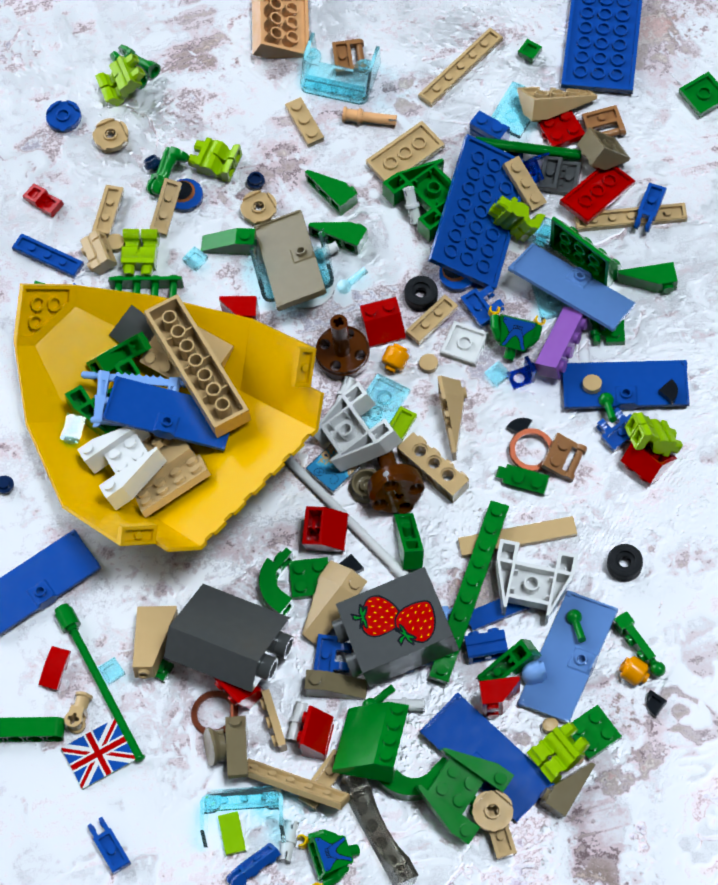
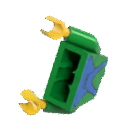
(514, 332)
(329, 855)

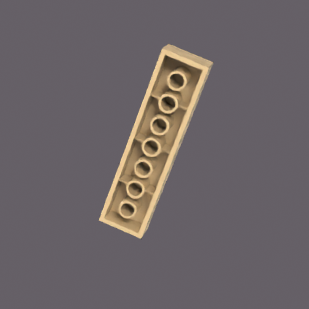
(197, 366)

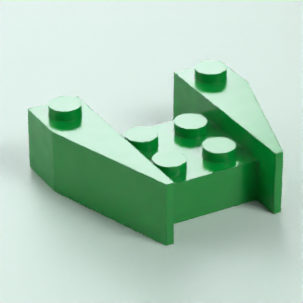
(431, 191)
(84, 406)
(456, 787)

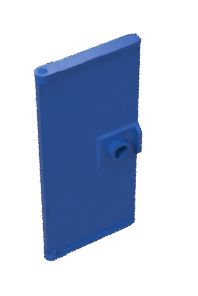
(630, 383)
(160, 412)
(44, 578)
(469, 732)

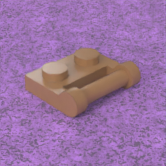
(342, 52)
(605, 118)
(558, 454)

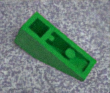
(335, 192)
(346, 234)
(231, 241)
(654, 278)
(409, 541)
(511, 661)

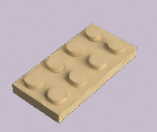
(405, 152)
(172, 485)

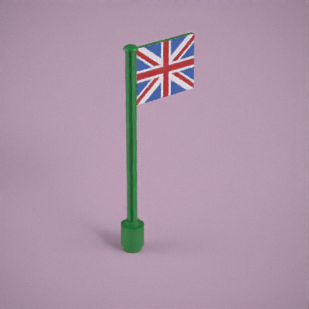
(108, 746)

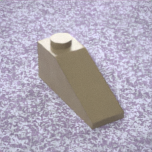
(334, 685)
(236, 746)
(562, 794)

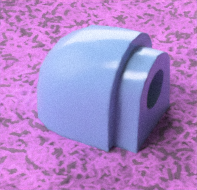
(534, 673)

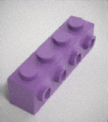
(561, 343)

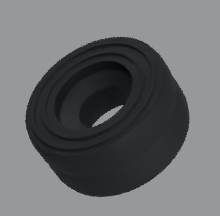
(421, 283)
(624, 573)

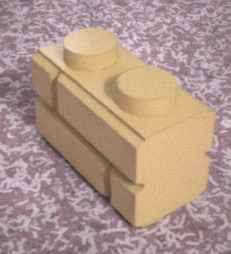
(98, 252)

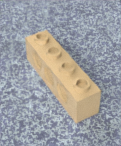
(450, 489)

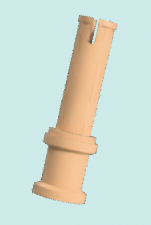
(360, 116)

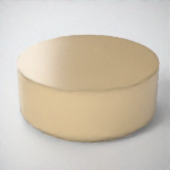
(116, 242)
(428, 363)
(592, 384)

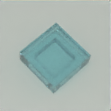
(195, 258)
(498, 374)
(111, 671)

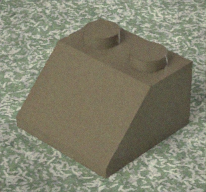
(602, 150)

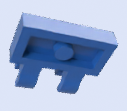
(478, 307)
(617, 435)
(327, 651)

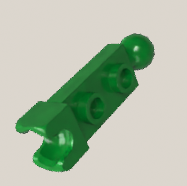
(625, 626)

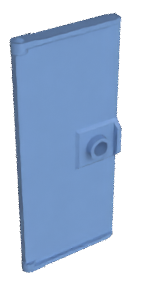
(572, 286)
(567, 660)

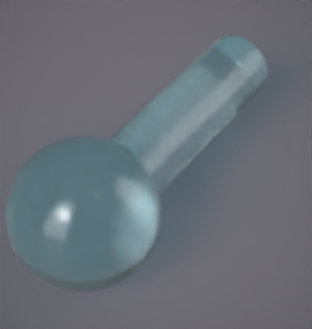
(345, 286)

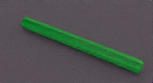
(534, 149)

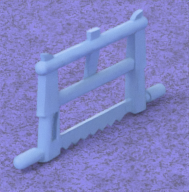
(105, 377)

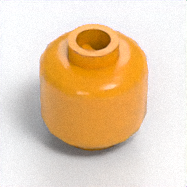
(395, 358)
(634, 671)

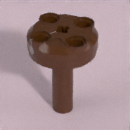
(342, 350)
(394, 486)

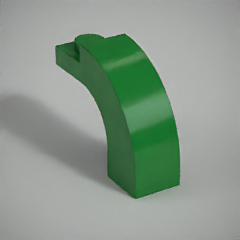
(128, 348)
(270, 572)
(403, 786)

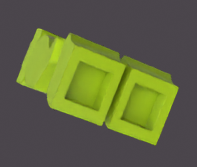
(122, 80)
(215, 159)
(515, 217)
(139, 258)
(658, 434)
(565, 749)

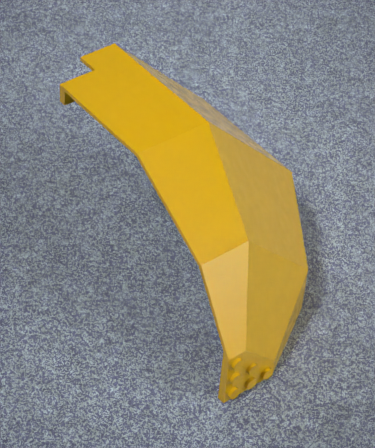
(71, 324)

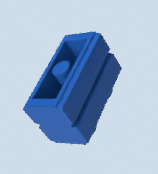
(488, 127)
(485, 645)

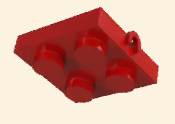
(561, 129)

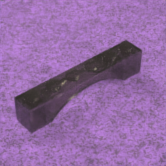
(392, 858)

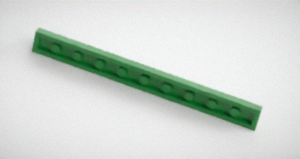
(471, 586)

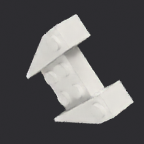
(351, 434)
(128, 459)
(531, 583)

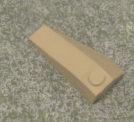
(544, 105)
(452, 404)
(334, 585)

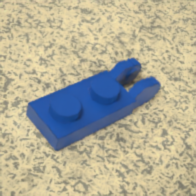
(650, 205)
(110, 847)
(253, 865)

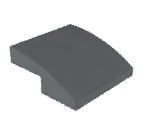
(559, 175)
(131, 324)

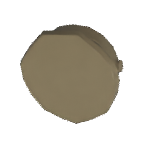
(358, 485)
(214, 746)

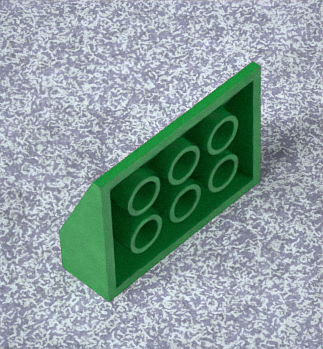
(583, 252)
(372, 741)

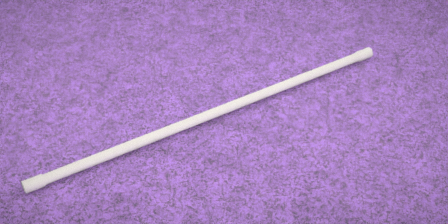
(394, 566)

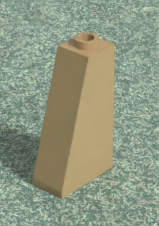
(176, 455)
(151, 638)

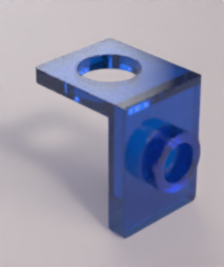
(534, 168)
(527, 371)

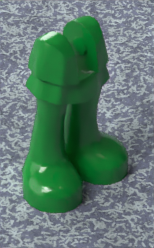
(150, 68)
(170, 157)

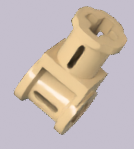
(78, 712)

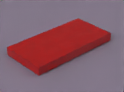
(597, 193)

